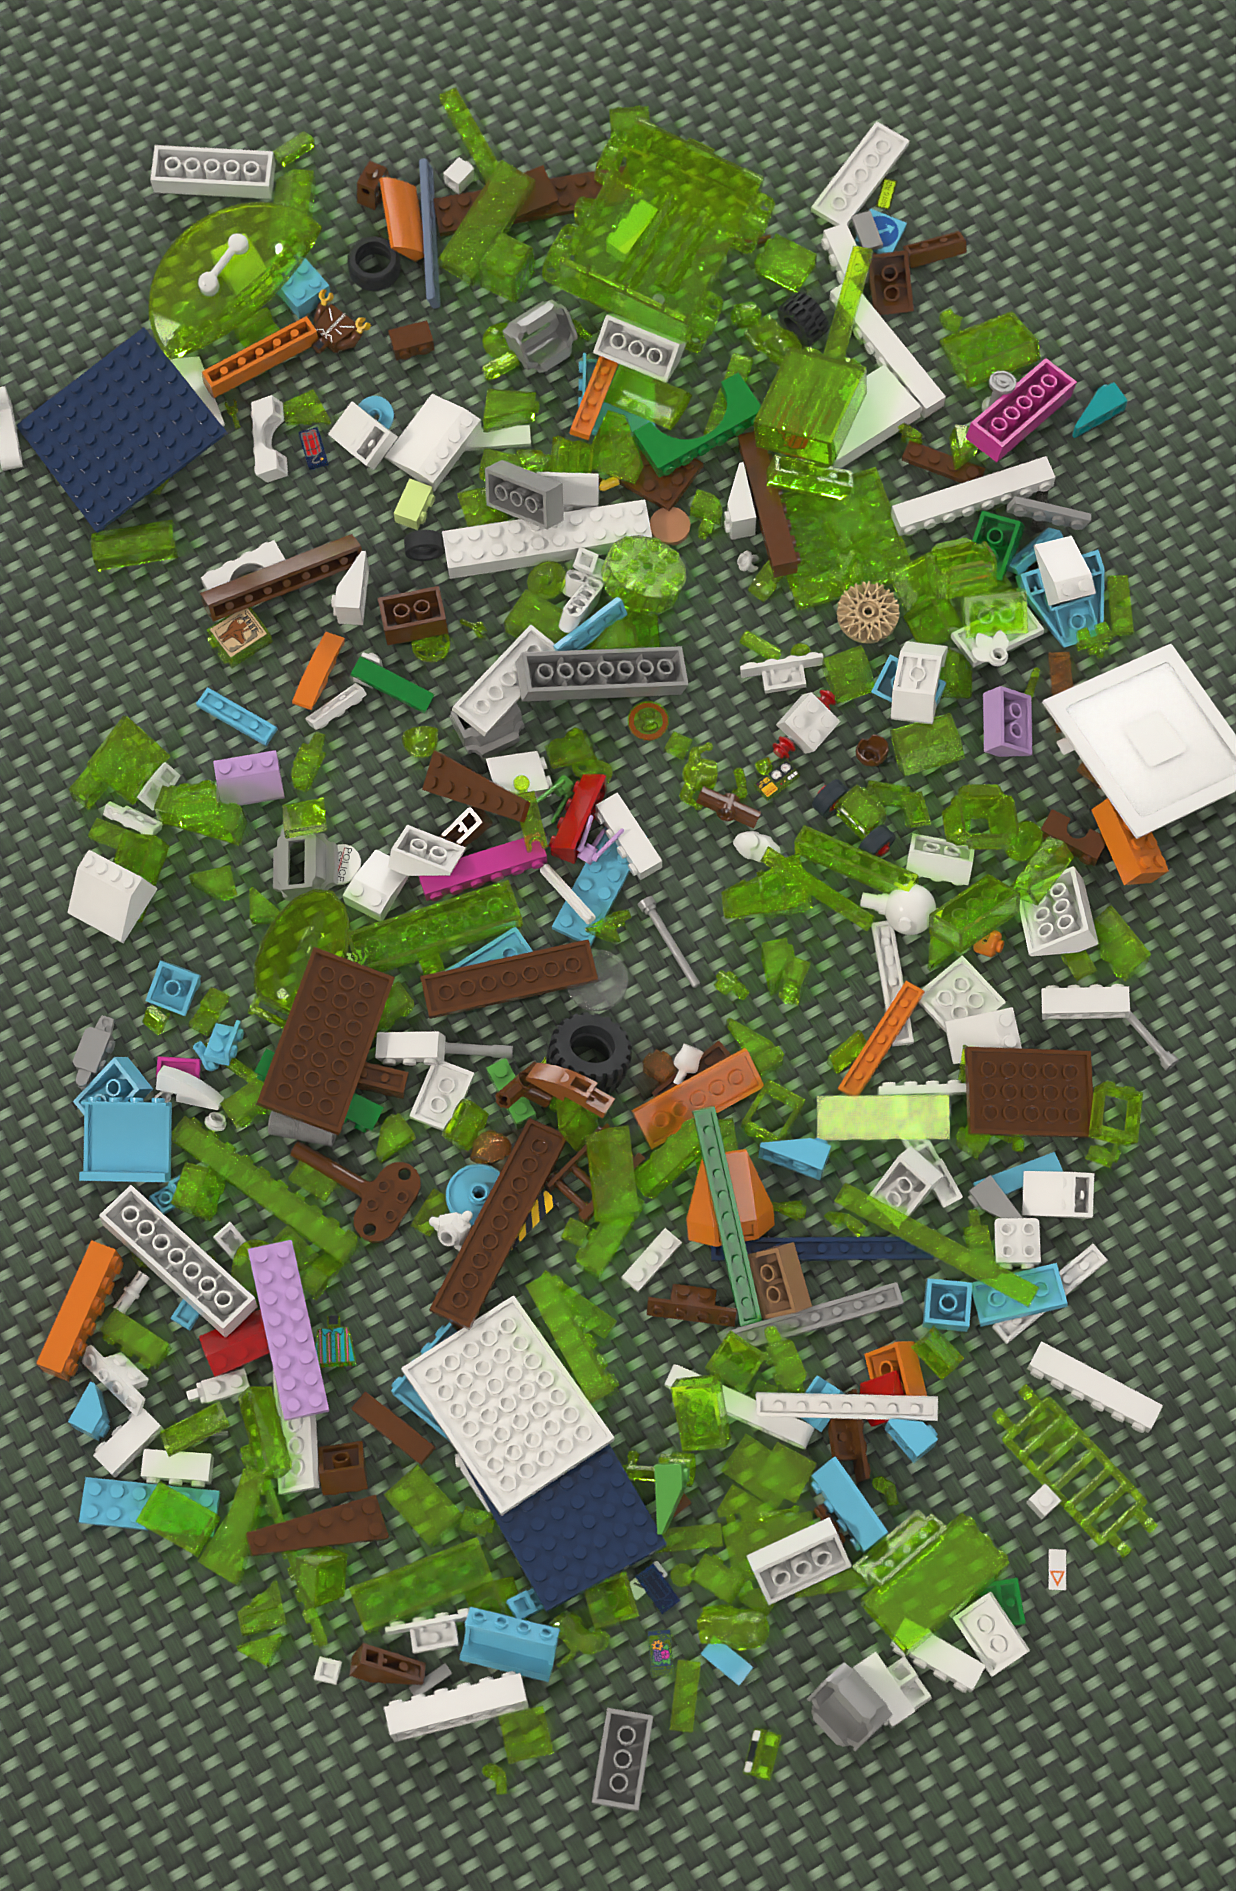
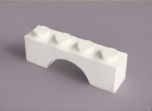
(266, 417)
(262, 557)

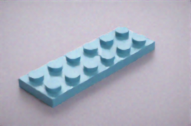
(597, 889)
(120, 1502)

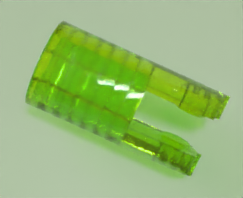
(500, 365)

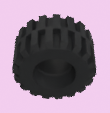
(804, 318)

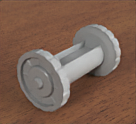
(1001, 383)

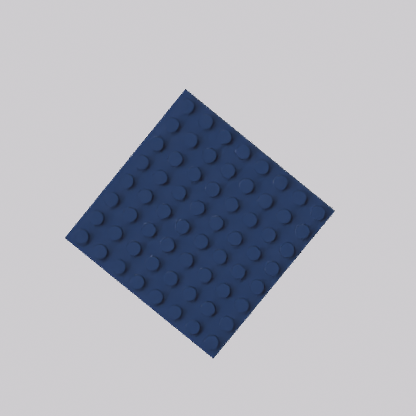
(121, 429)

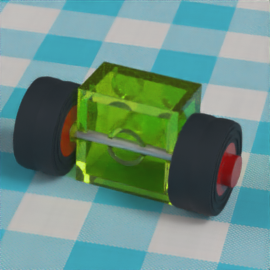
(859, 813)

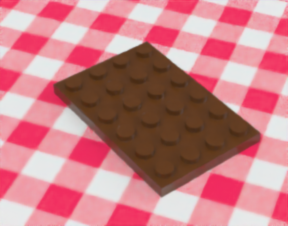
(1028, 1092)

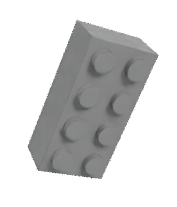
(524, 494)
(622, 1759)

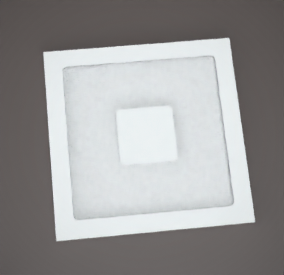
(1150, 739)

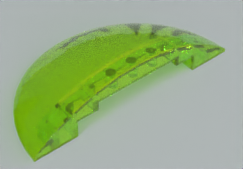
(188, 319)

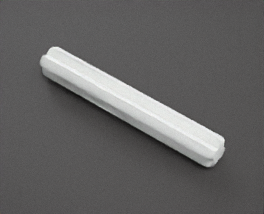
(567, 893)

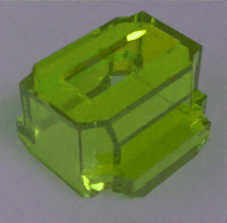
(960, 568)
(981, 802)

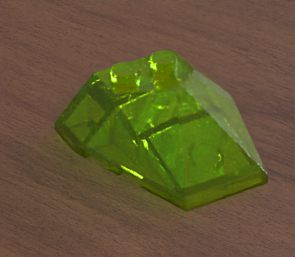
(766, 896)

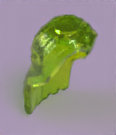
(771, 339)
(732, 1627)

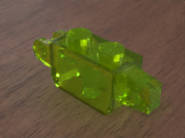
(785, 1361)

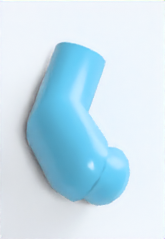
(200, 1049)

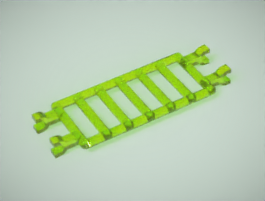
(1094, 1452)

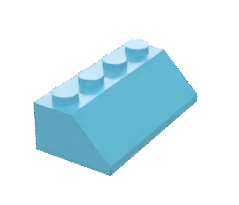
(849, 1506)

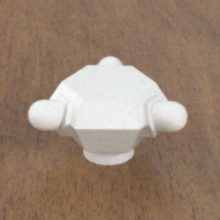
(452, 1228)

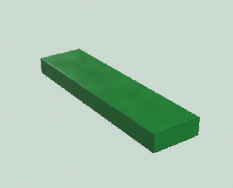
(392, 684)

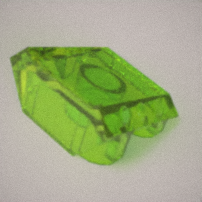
(571, 749)

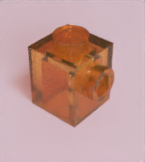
(659, 1066)

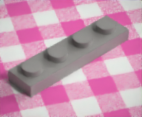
(1047, 512)

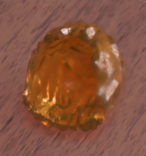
(490, 1147)

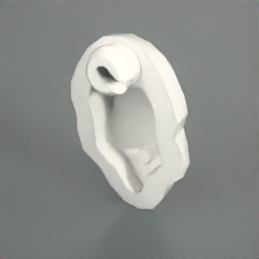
(752, 844)

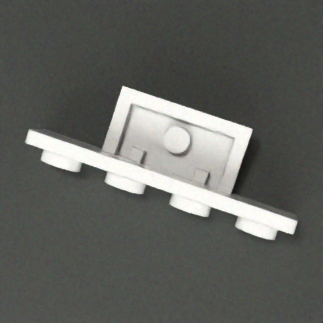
(783, 673)
(118, 1376)
(431, 1633)

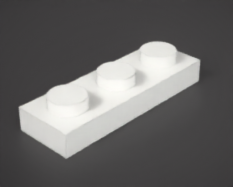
(336, 706)
(651, 1260)

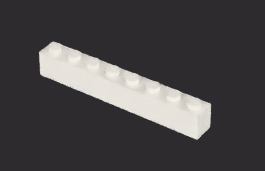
(892, 353)
(972, 496)

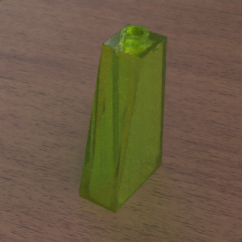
(227, 1554)

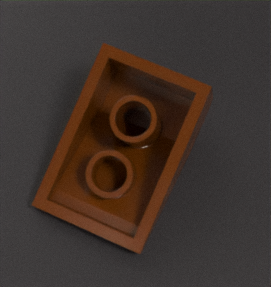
(890, 283)

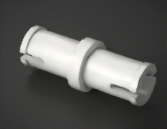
(131, 1292)

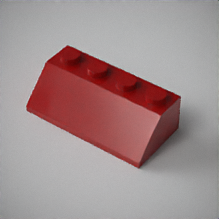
(588, 793)
(239, 1348)

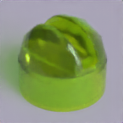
(763, 766)

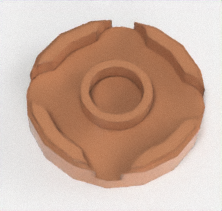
(670, 526)

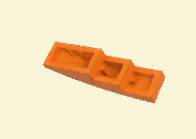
(318, 670)

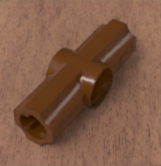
(728, 807)

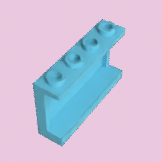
(509, 1644)

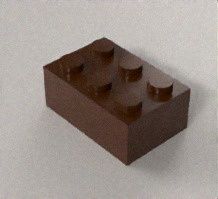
(413, 615)

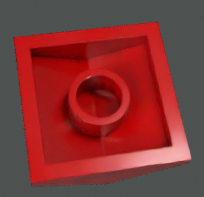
(883, 1385)

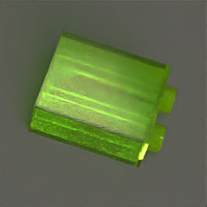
(811, 406)

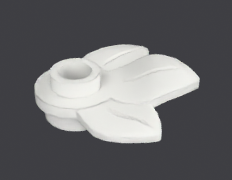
(989, 647)

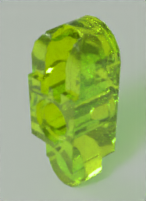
(308, 763)
(977, 1236)

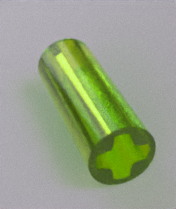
(760, 646)

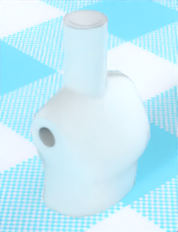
(687, 1062)

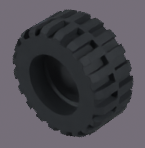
(598, 1034)

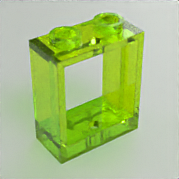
(781, 1094)
(1133, 1115)

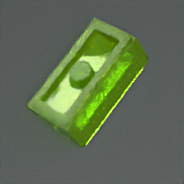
(294, 148)
(846, 1052)

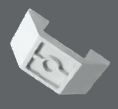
(917, 682)

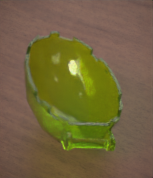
(283, 953)

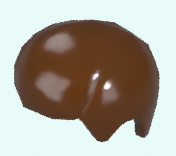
(872, 751)

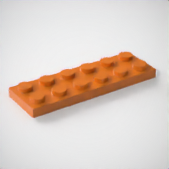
(716, 1086)

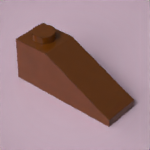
(467, 827)
(385, 1667)

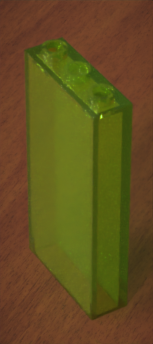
(936, 1584)

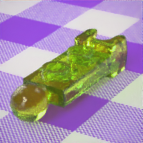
(533, 827)

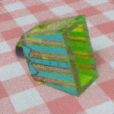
(335, 1345)

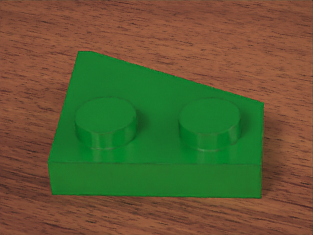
(1009, 1598)

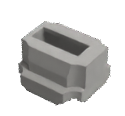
(548, 344)
(499, 738)
(319, 869)
(848, 1708)

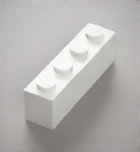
(632, 842)
(1085, 1002)
(946, 1662)

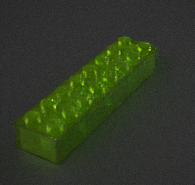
(436, 928)

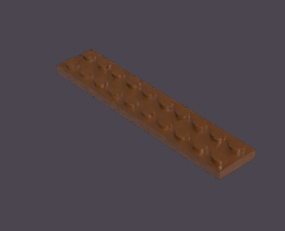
(452, 209)
(498, 1224)

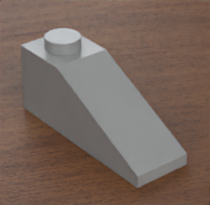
(992, 1199)

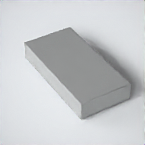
(867, 230)

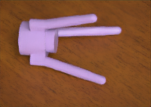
(588, 852)

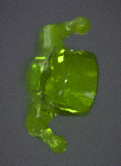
(698, 773)

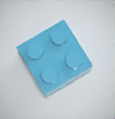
(303, 290)
(947, 1305)

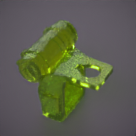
(578, 1637)

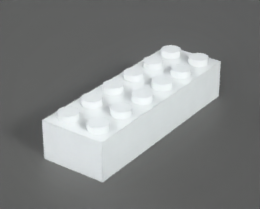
(213, 172)
(456, 1707)

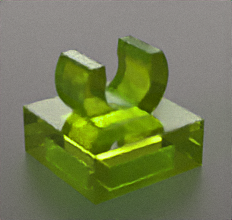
(155, 1019)

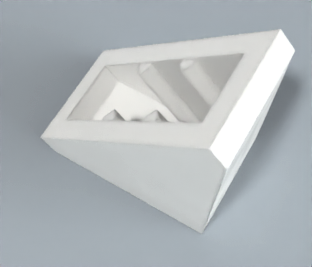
(229, 1239)

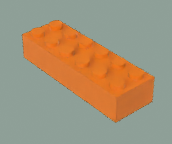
(80, 1311)

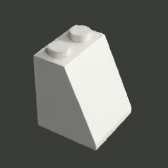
(506, 768)

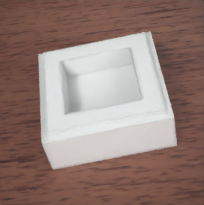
(328, 1670)

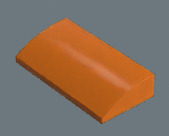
(403, 217)

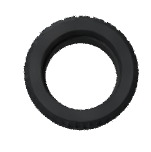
(376, 281)

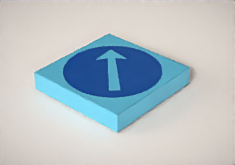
(889, 229)

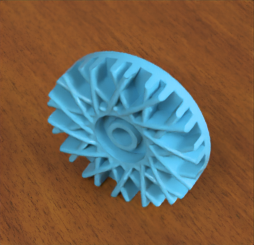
(466, 1184)

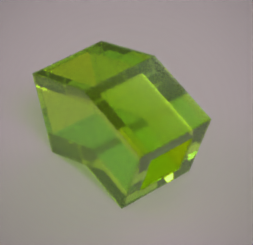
(950, 320)

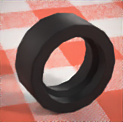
(423, 545)

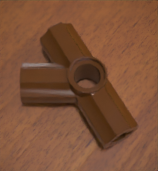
(519, 1088)

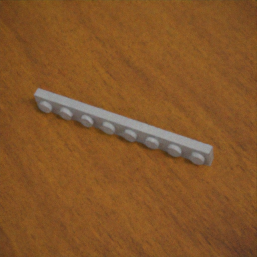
(824, 1314)

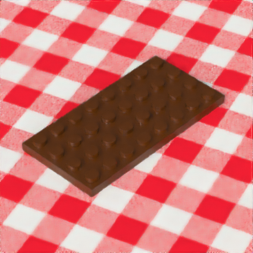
(325, 1041)

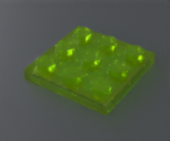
(127, 759)

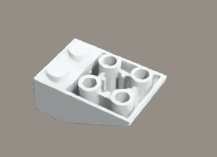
(362, 435)
(1058, 1194)

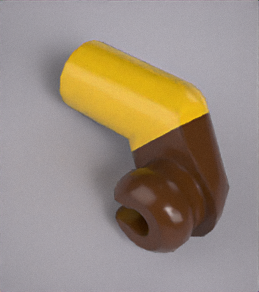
(608, 483)

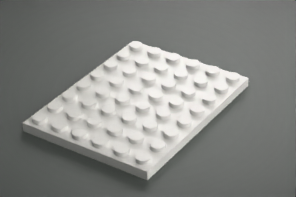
(507, 1405)

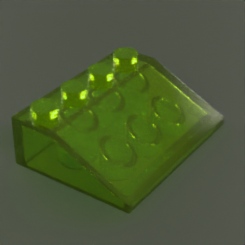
(990, 347)

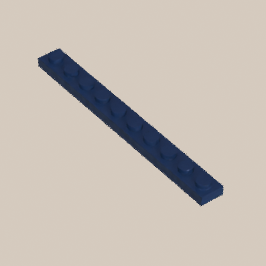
(837, 1248)

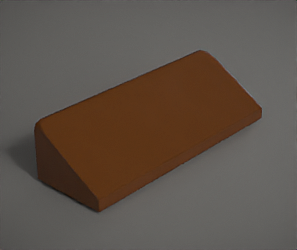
(936, 249)

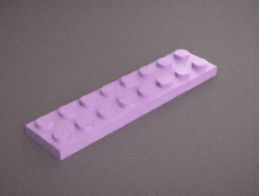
(288, 1330)

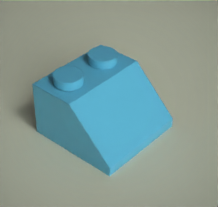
(91, 1414)
(912, 1437)

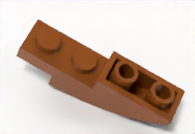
(569, 1084)

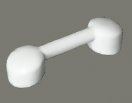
(237, 245)

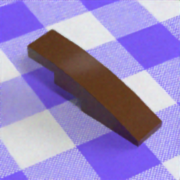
(393, 1428)

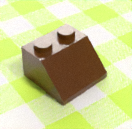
(342, 1468)

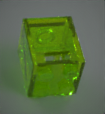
(506, 267)

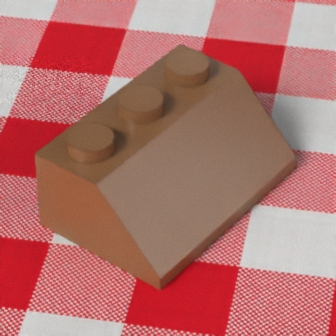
(779, 1281)

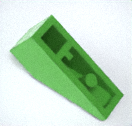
(669, 1487)

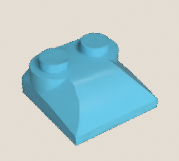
(173, 987)

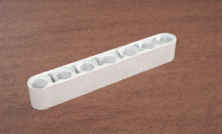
(744, 1409)

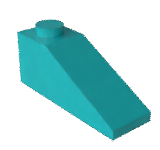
(1104, 405)

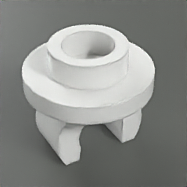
(745, 563)

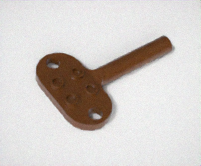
(382, 1200)

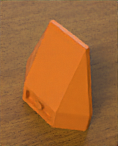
(751, 1199)

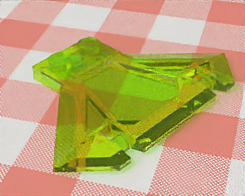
(752, 1535)

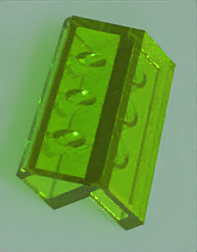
(899, 1549)

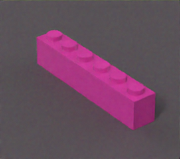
(484, 867)

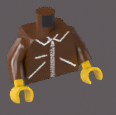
(335, 328)

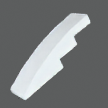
(946, 1189)

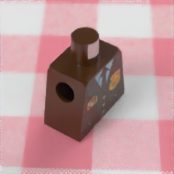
(368, 185)

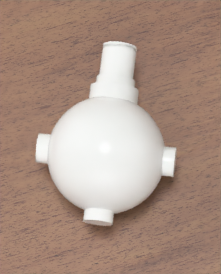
(904, 910)

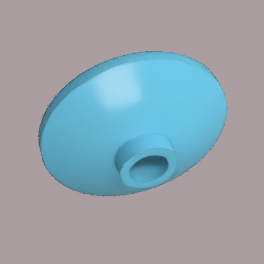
(378, 405)

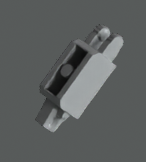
(93, 1051)

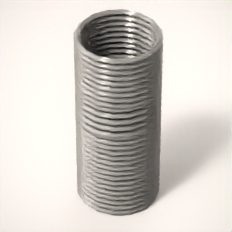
(282, 1126)

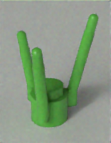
(561, 788)

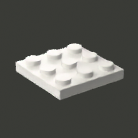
(959, 994)

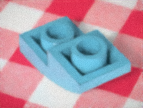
(163, 1197)
(727, 1661)

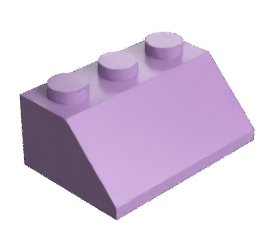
(1007, 722)
(249, 778)

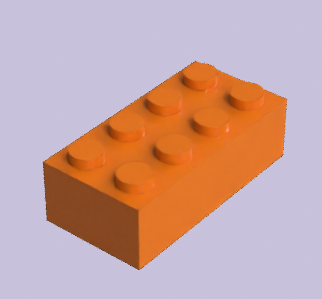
(1135, 859)

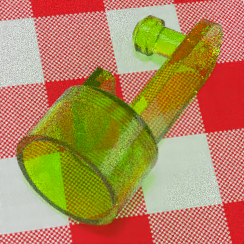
(648, 1473)

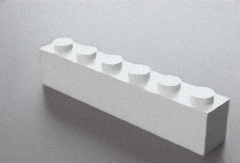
(1094, 1387)

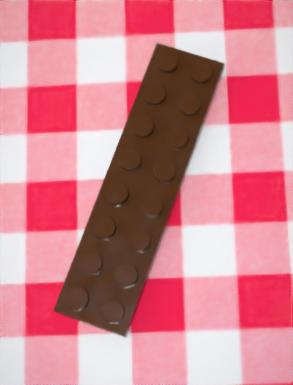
(509, 979)

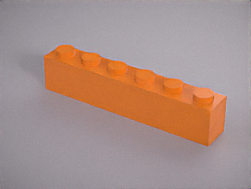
(259, 357)

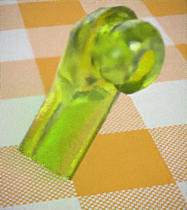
(741, 783)
(886, 1487)
(497, 1775)

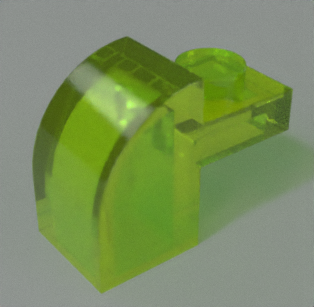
(709, 509)

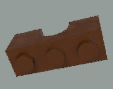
(1086, 849)

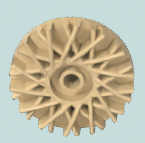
(868, 599)

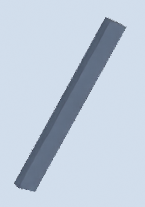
(429, 234)

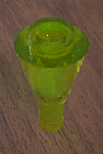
(791, 1209)

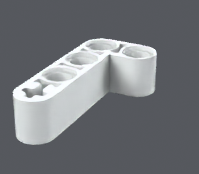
(9, 444)
(584, 597)

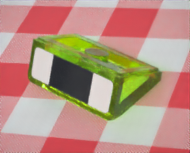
(762, 1754)

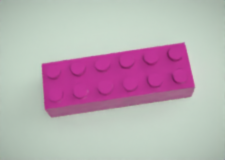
(1021, 411)

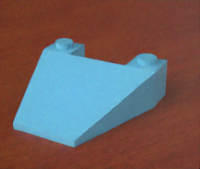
(1067, 617)

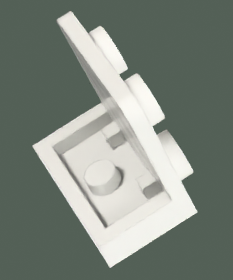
(1017, 1243)

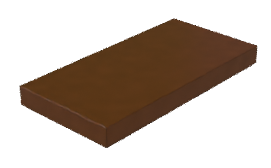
(540, 198)

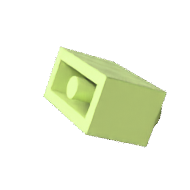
(414, 504)

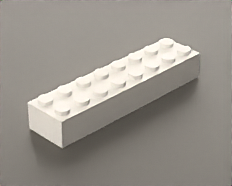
(178, 1261)

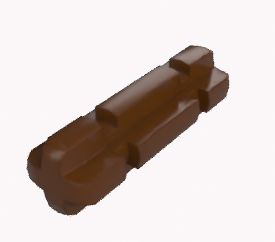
(821, 1511)

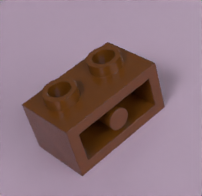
(411, 340)

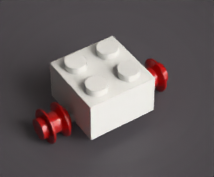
(806, 723)

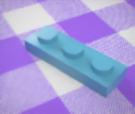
(1027, 555)

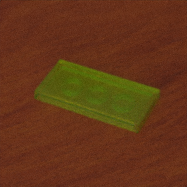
(304, 818)

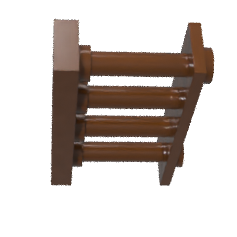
(555, 1181)

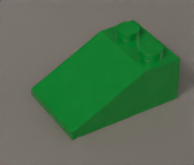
(1002, 537)

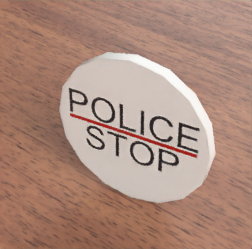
(348, 863)

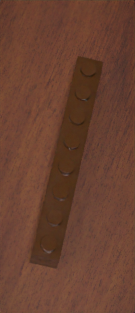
(769, 508)
(281, 577)

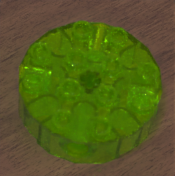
(643, 574)

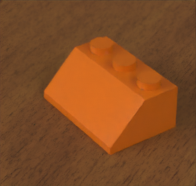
(900, 1358)

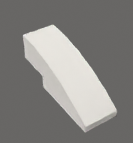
(188, 1088)

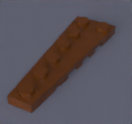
(462, 784)
(338, 1525)

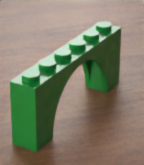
(669, 453)

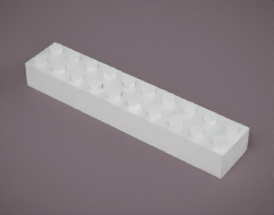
(523, 544)

